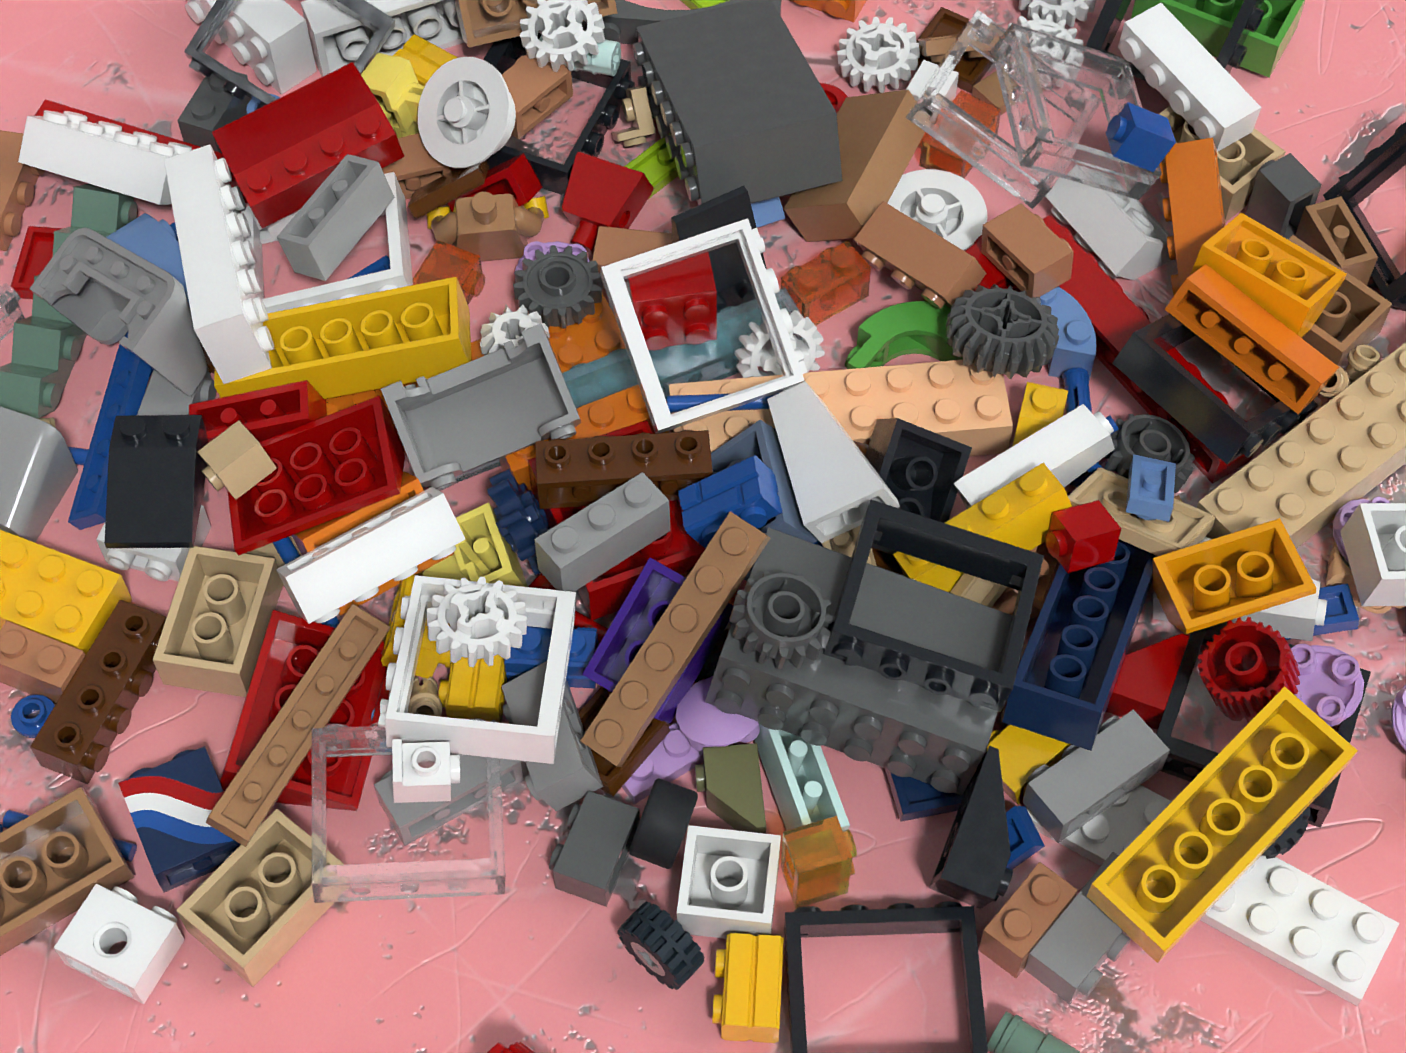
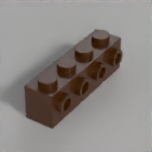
(589, 468)
(101, 694)

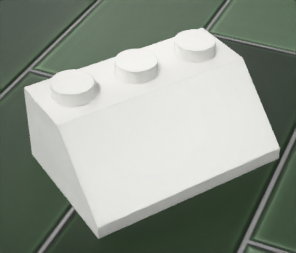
(1111, 226)

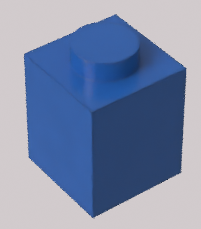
(1140, 137)

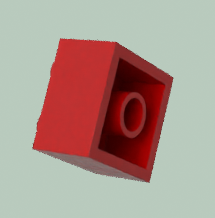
(676, 303)

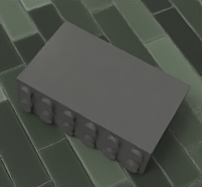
(738, 103)
(858, 708)

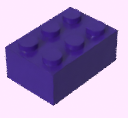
(633, 625)

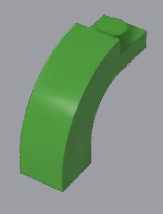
(899, 331)

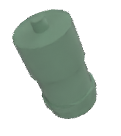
(1017, 1036)

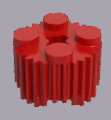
(1247, 668)

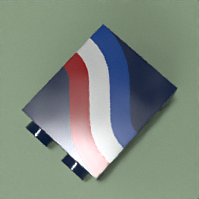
(171, 817)

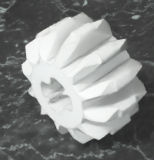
(507, 328)

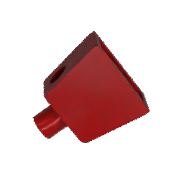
(602, 196)

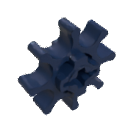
(518, 516)

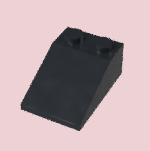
(727, 264)
(917, 468)
(154, 481)
(978, 843)

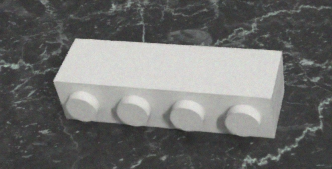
(1188, 77)
(371, 555)

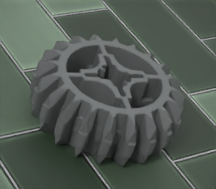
(1002, 331)

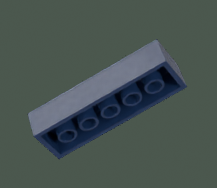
(1080, 647)

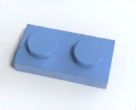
(1150, 488)

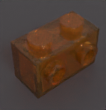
(828, 282)

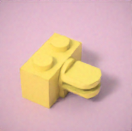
(396, 91)
(481, 553)

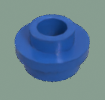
(24, 707)

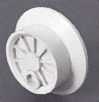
(465, 112)
(942, 204)

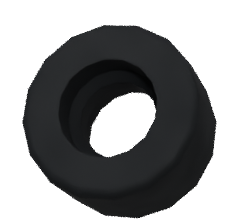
(663, 823)

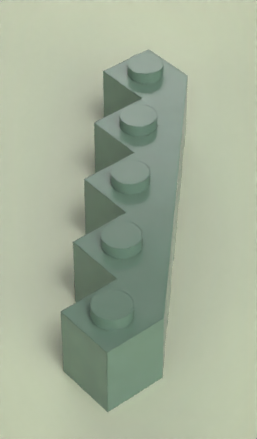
(47, 341)

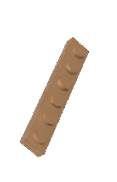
(675, 639)
(290, 734)

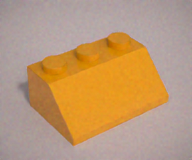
(1272, 271)
(1230, 577)

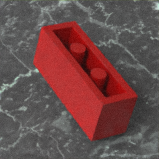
(263, 411)

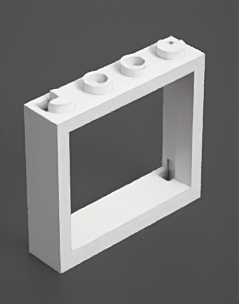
(396, 277)
(764, 287)
(473, 737)

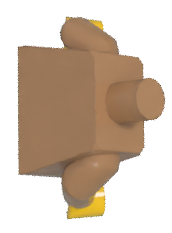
(489, 224)

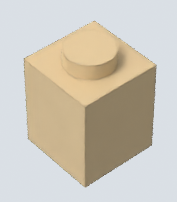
(235, 461)

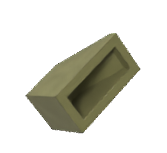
(733, 785)

